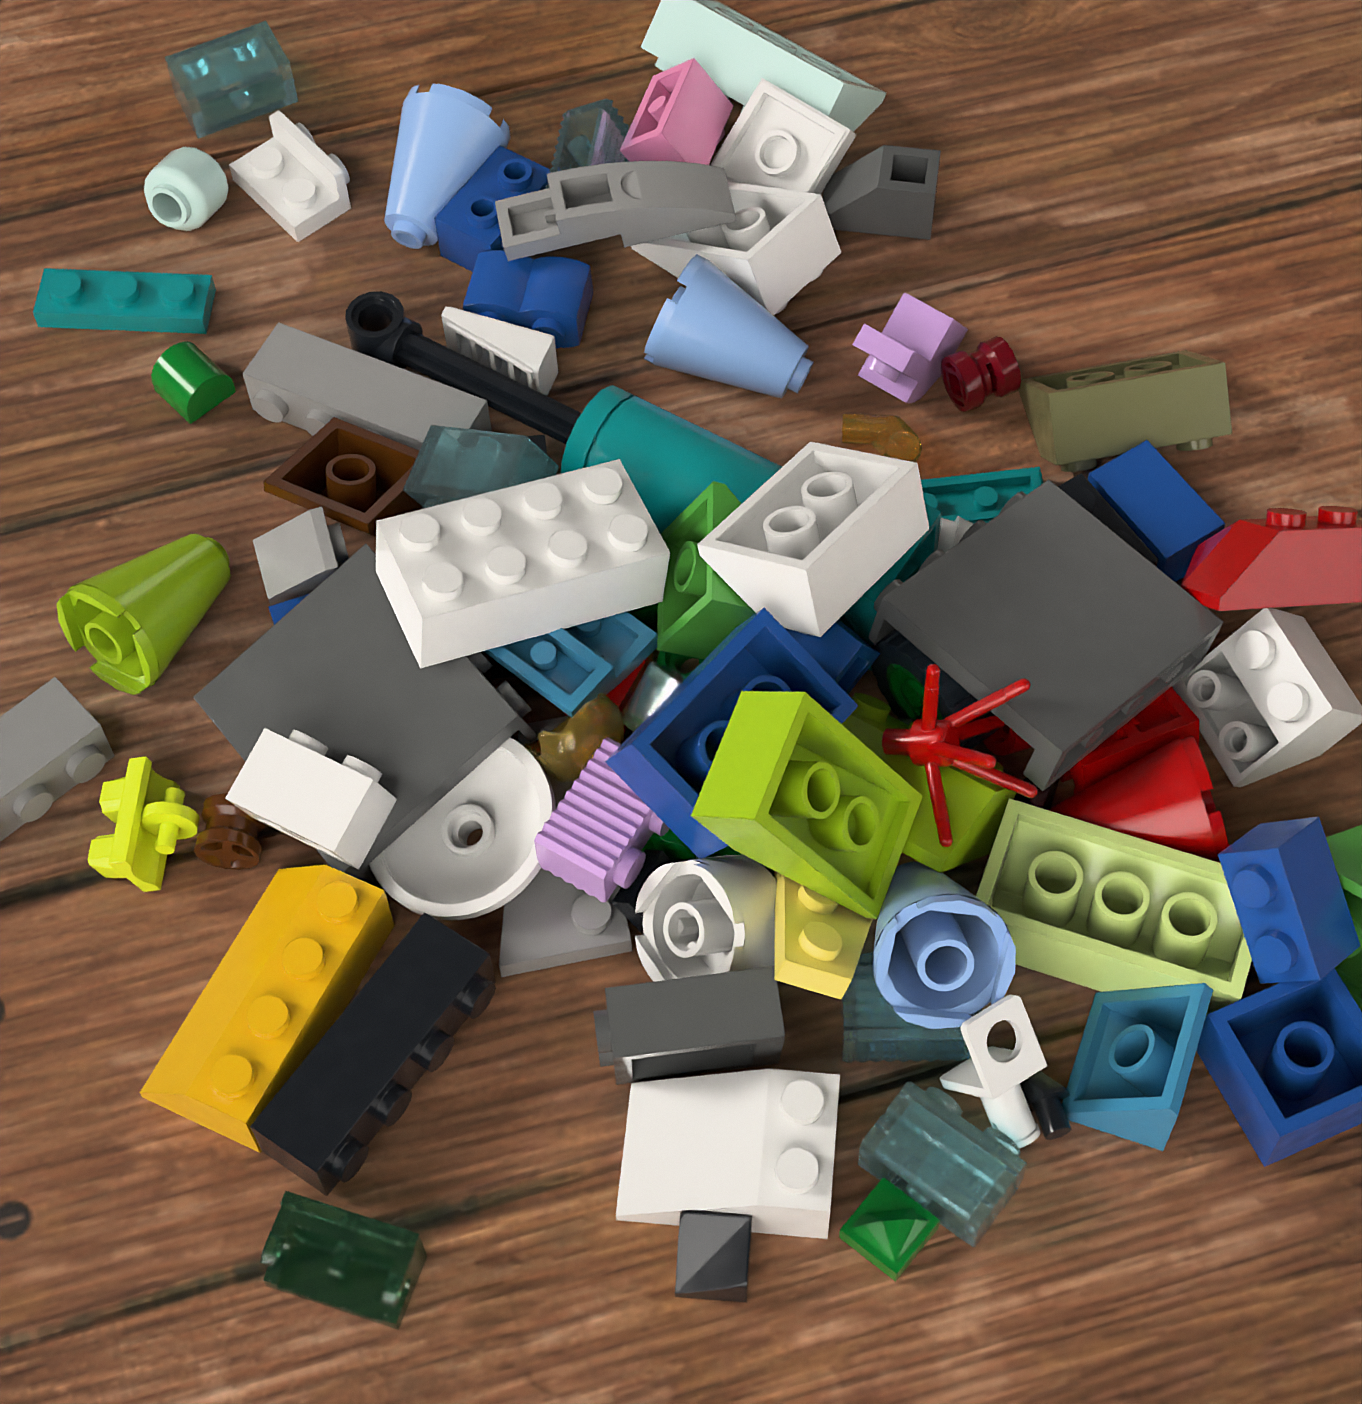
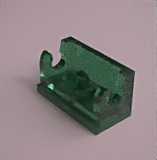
(343, 1260)

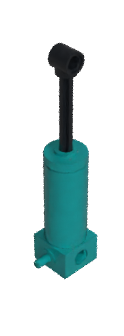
(660, 451)

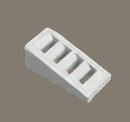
(504, 347)

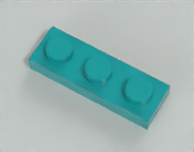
(124, 301)

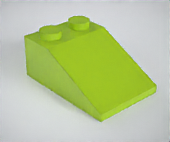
(808, 799)

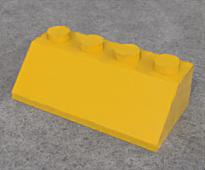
(271, 998)

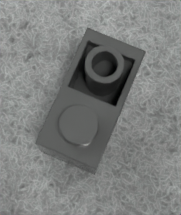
(886, 193)

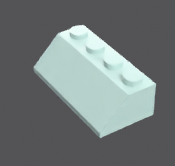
(742, 52)

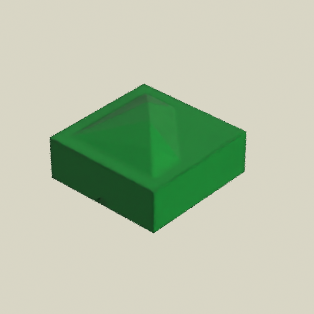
(889, 1228)

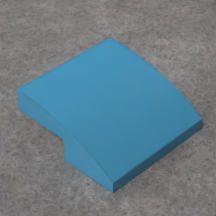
(579, 660)

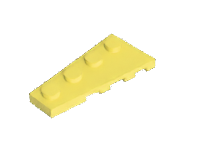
(815, 939)

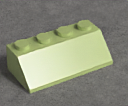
(1113, 907)

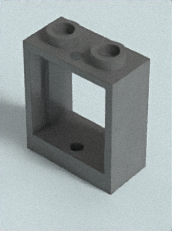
(691, 1025)

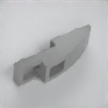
(612, 199)

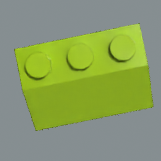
(972, 802)

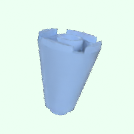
(438, 149)
(725, 335)
(939, 949)

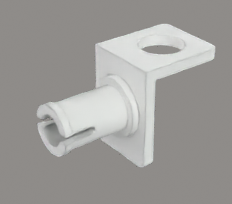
(997, 1072)

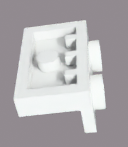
(294, 179)

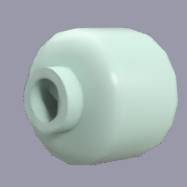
(185, 189)

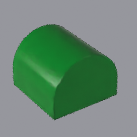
(190, 381)

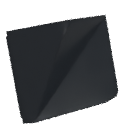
(713, 1256)

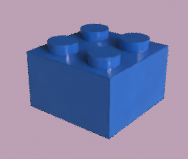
(1288, 1063)

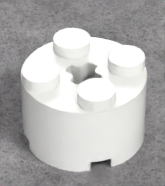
(707, 917)

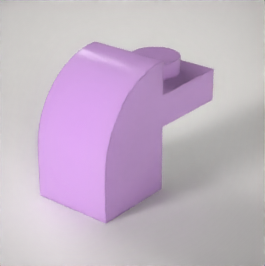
(909, 349)

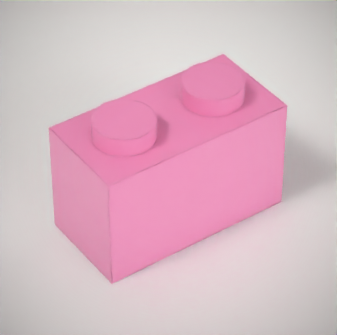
(678, 117)

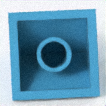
(1137, 1061)

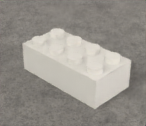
(520, 562)

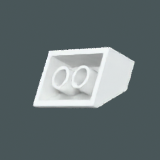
(819, 534)

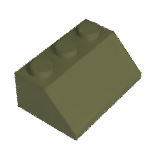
(1123, 403)

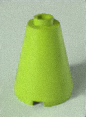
(144, 609)

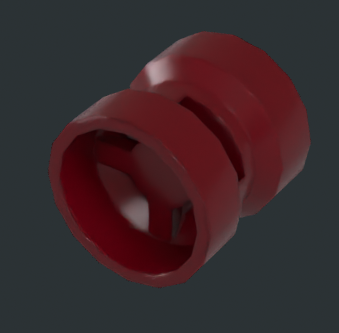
(980, 374)

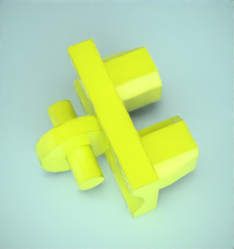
(147, 822)

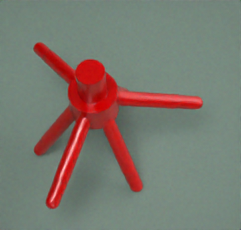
(937, 745)

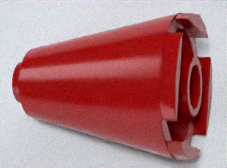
(1157, 800)

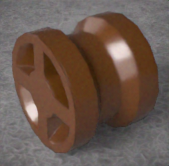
(228, 835)

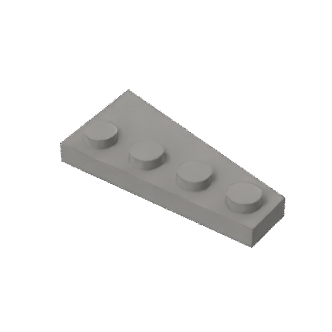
(553, 919)

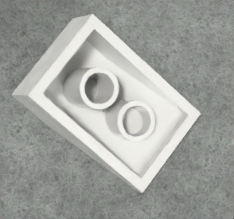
(769, 251)
(734, 1148)

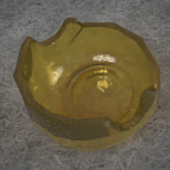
(575, 740)

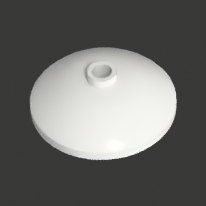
(443, 876)

